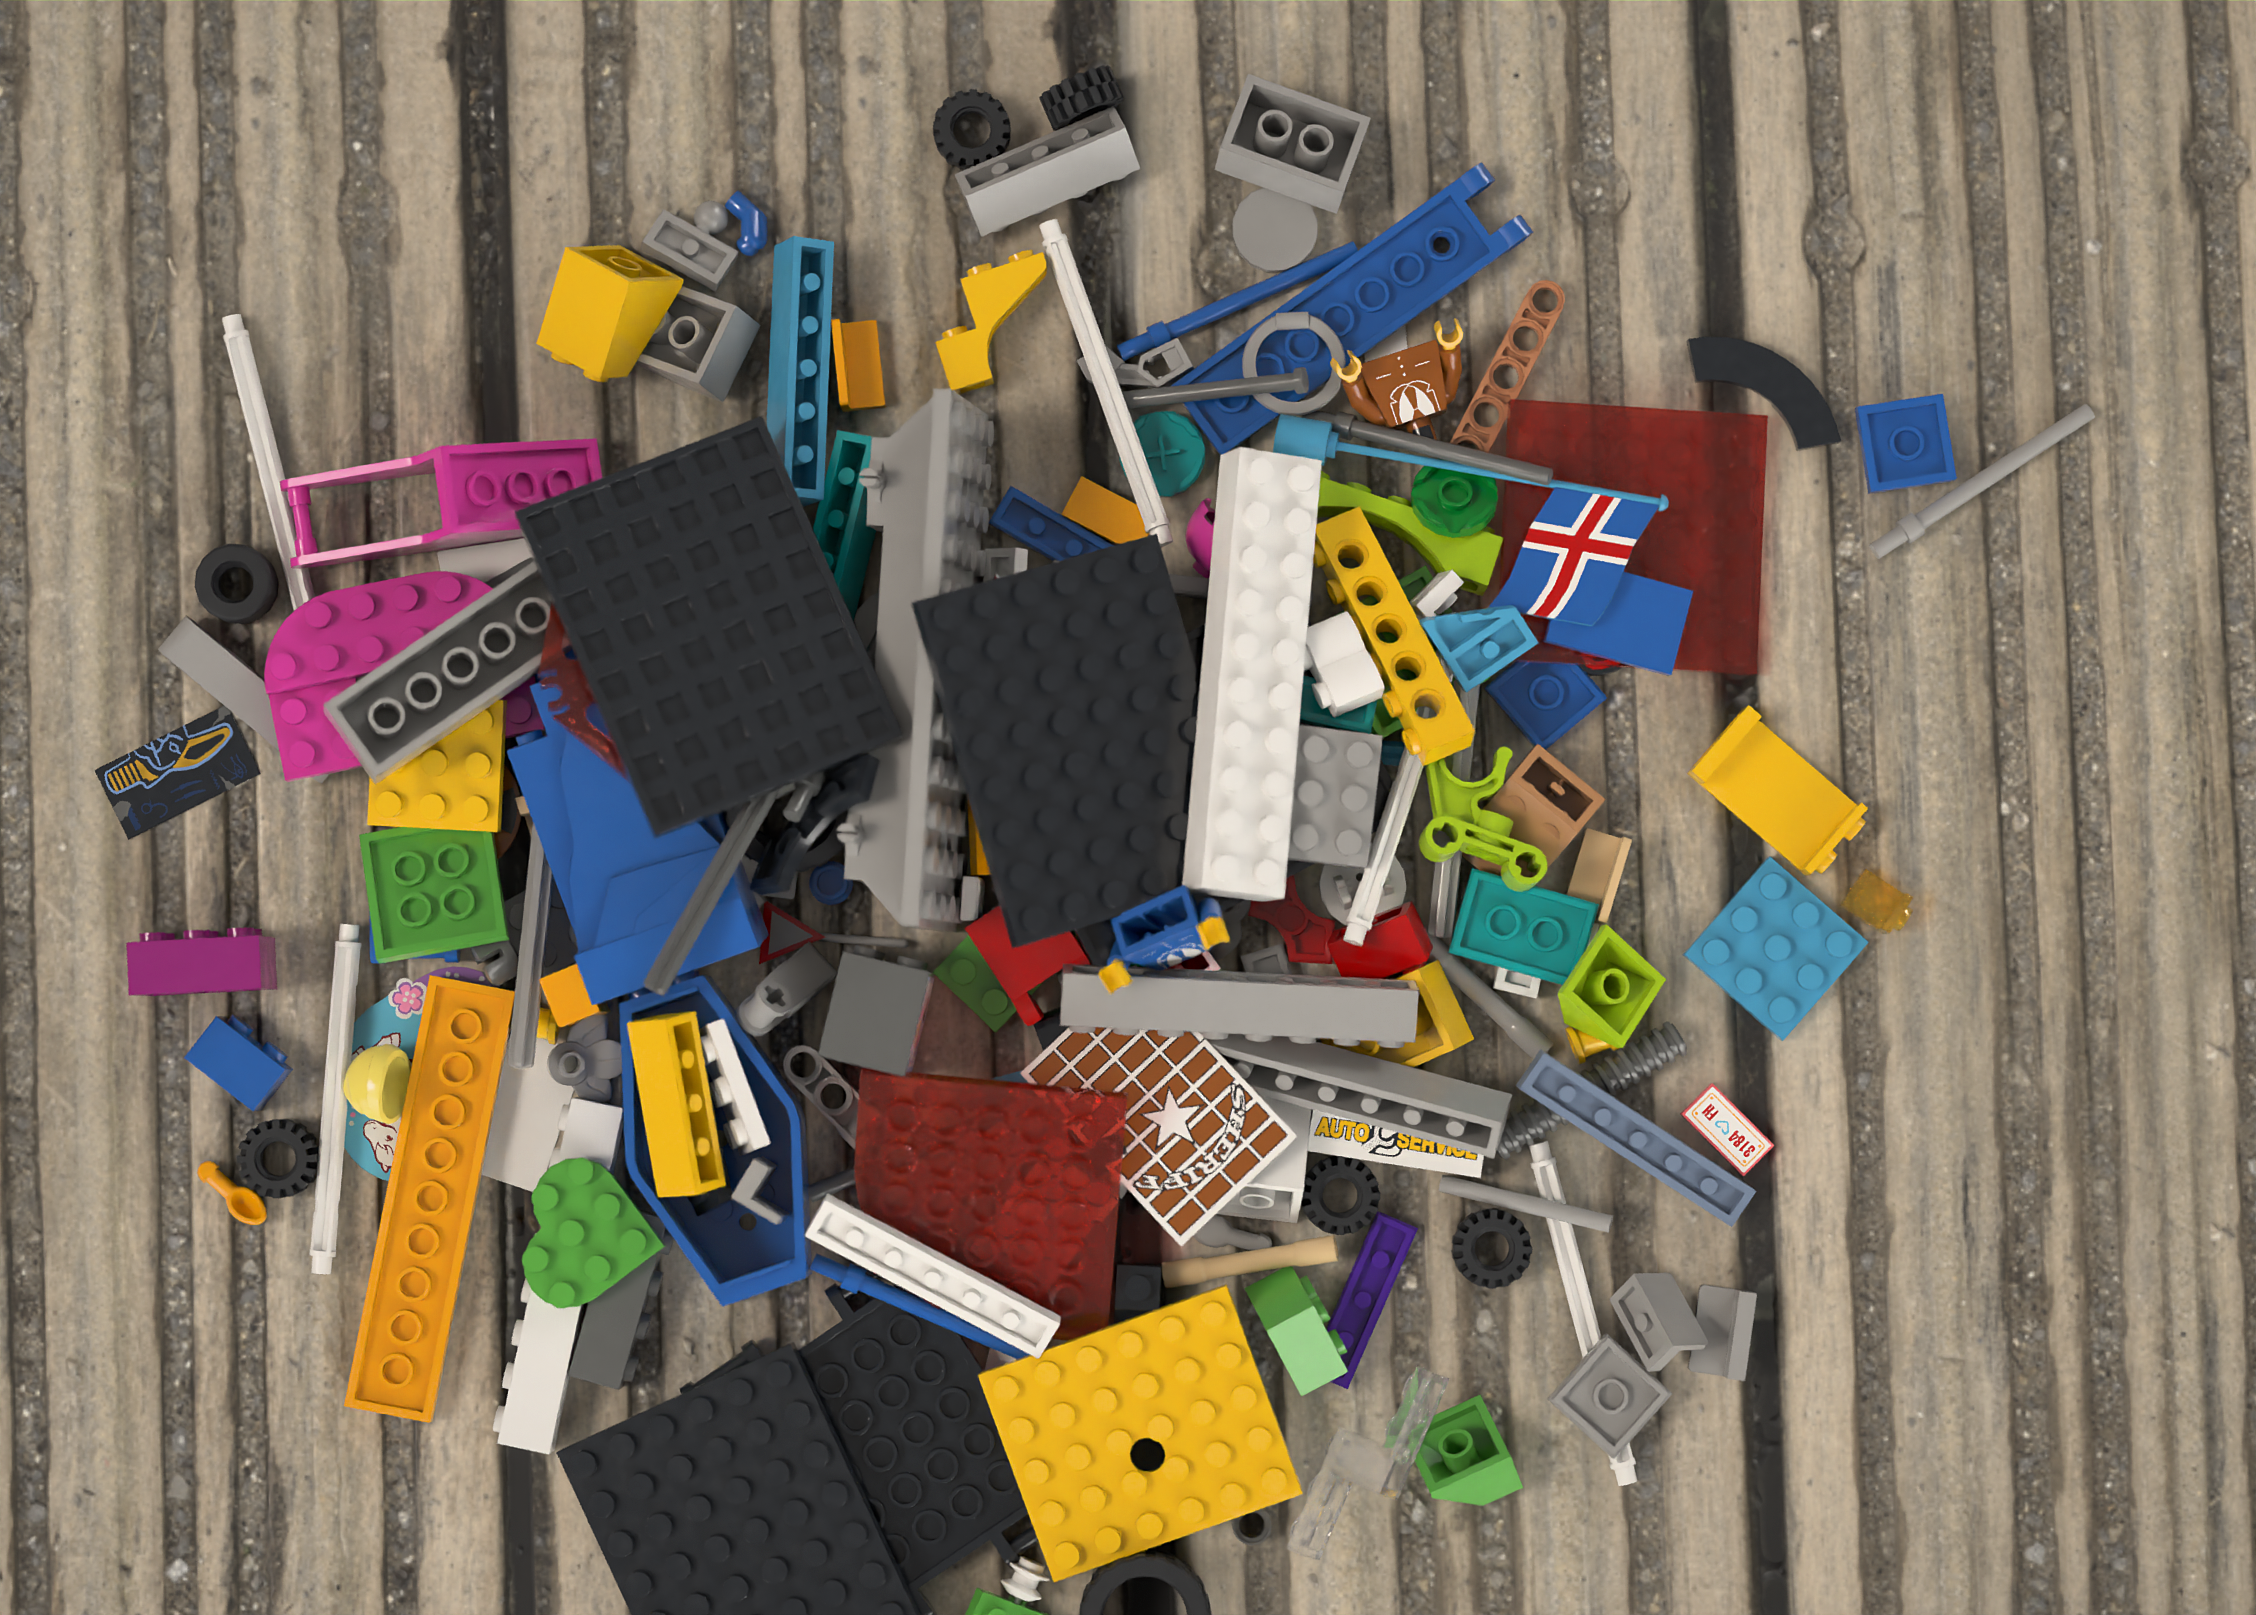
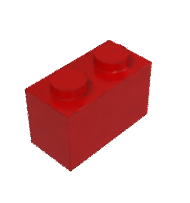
(1391, 946)

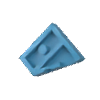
(1478, 641)

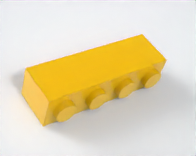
(676, 1104)

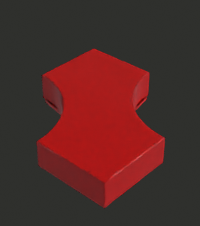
(1302, 931)

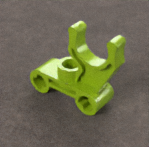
(1477, 830)

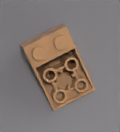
(1545, 806)

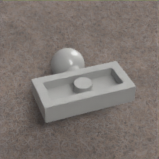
(692, 248)

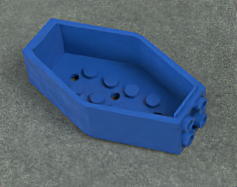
(725, 1255)

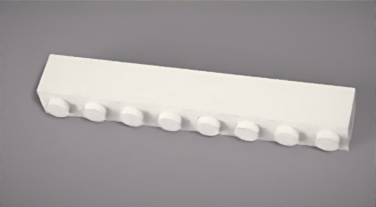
(547, 1333)

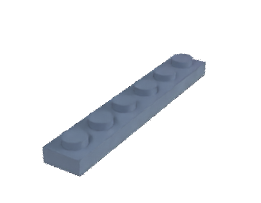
(1635, 1138)

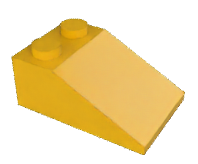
(1438, 1026)

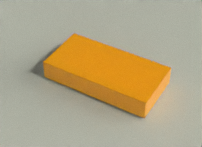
(1104, 513)

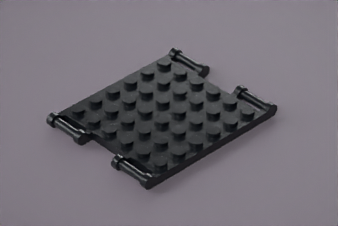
(914, 1434)

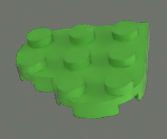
(586, 1236)

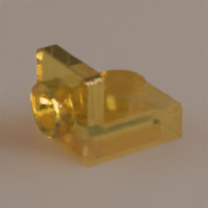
(1878, 903)

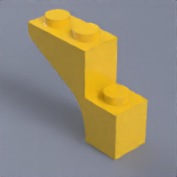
(991, 299)

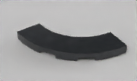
(1773, 379)
(846, 787)

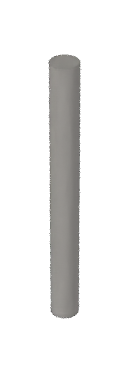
(1525, 1203)

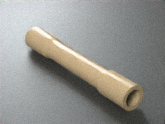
(1201, 1269)

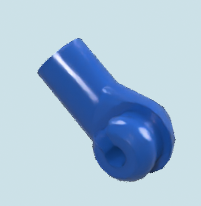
(753, 224)

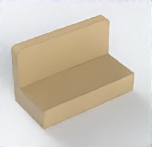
(1598, 870)

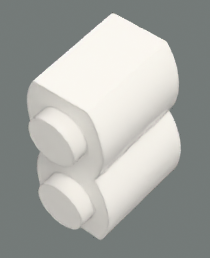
(1341, 666)

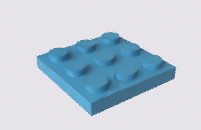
(1775, 948)

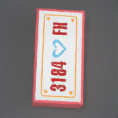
(1726, 1129)

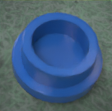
(828, 883)

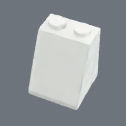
(1280, 1186)

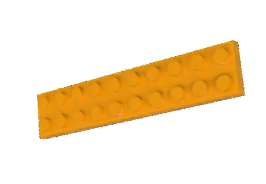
(430, 1199)

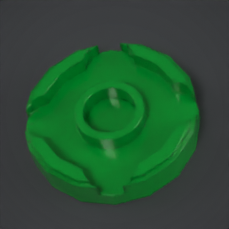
(1453, 501)

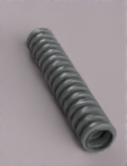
(1609, 1076)

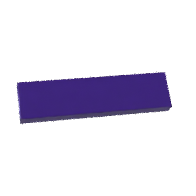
(1369, 1288)

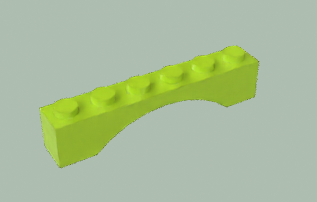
(1467, 556)

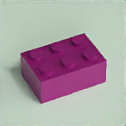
(201, 962)

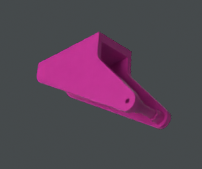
(476, 492)

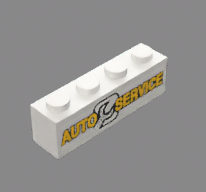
(1367, 1142)

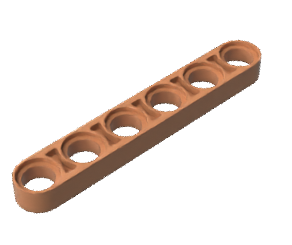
(1511, 356)

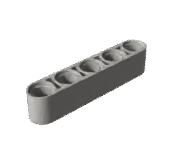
(223, 676)

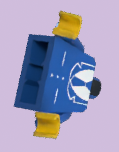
(1162, 934)

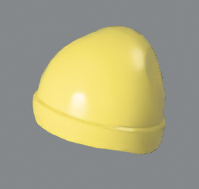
(378, 1082)

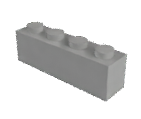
(1047, 171)

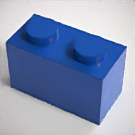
(239, 1062)

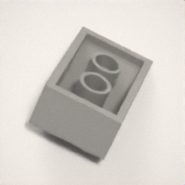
(700, 343)

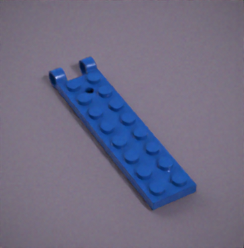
(1361, 302)

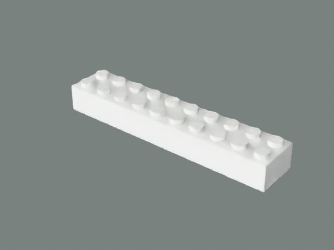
(1252, 675)

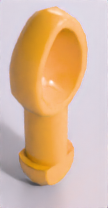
(241, 1201)

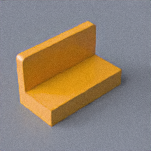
(858, 365)

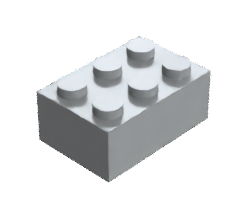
(1292, 143)
(1334, 796)

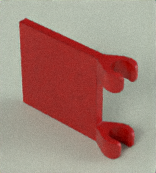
(1023, 966)

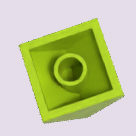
(1609, 989)

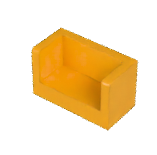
(569, 997)

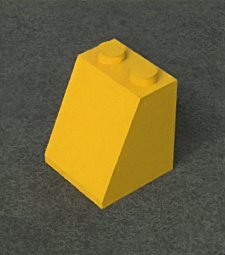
(605, 309)

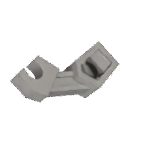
(1139, 376)

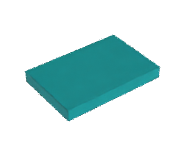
(1522, 931)

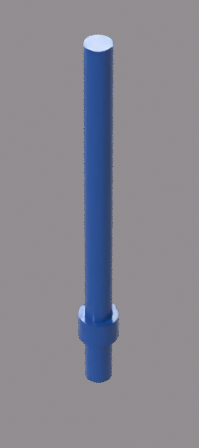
(1162, 333)
(854, 1279)

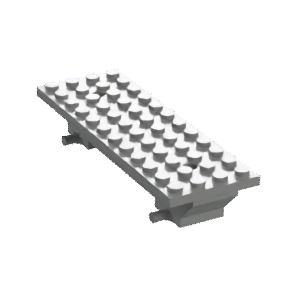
(929, 505)

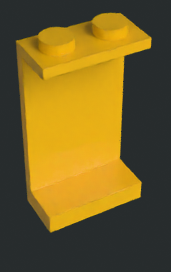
(1777, 793)

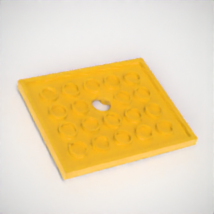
(1158, 1376)

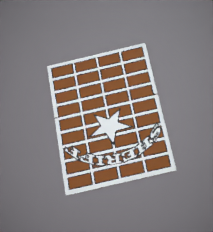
(1190, 1118)

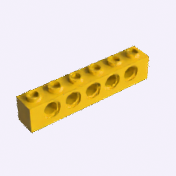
(1353, 538)

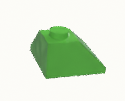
(1466, 1456)

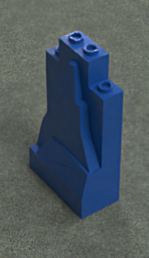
(610, 870)

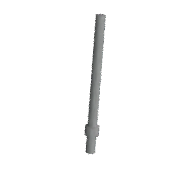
(1912, 526)

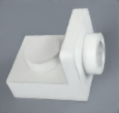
(1436, 595)

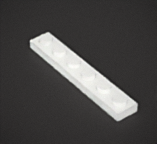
(933, 1276)

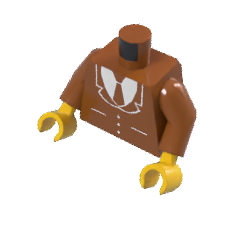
(1406, 385)

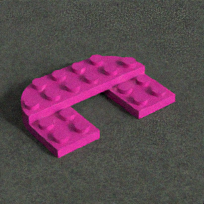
(347, 637)

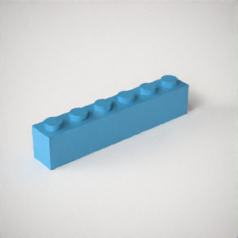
(801, 360)

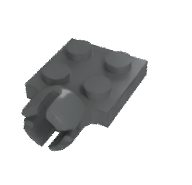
(560, 944)

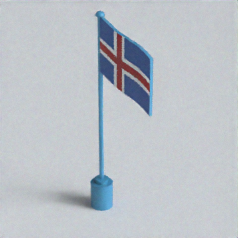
(1570, 551)

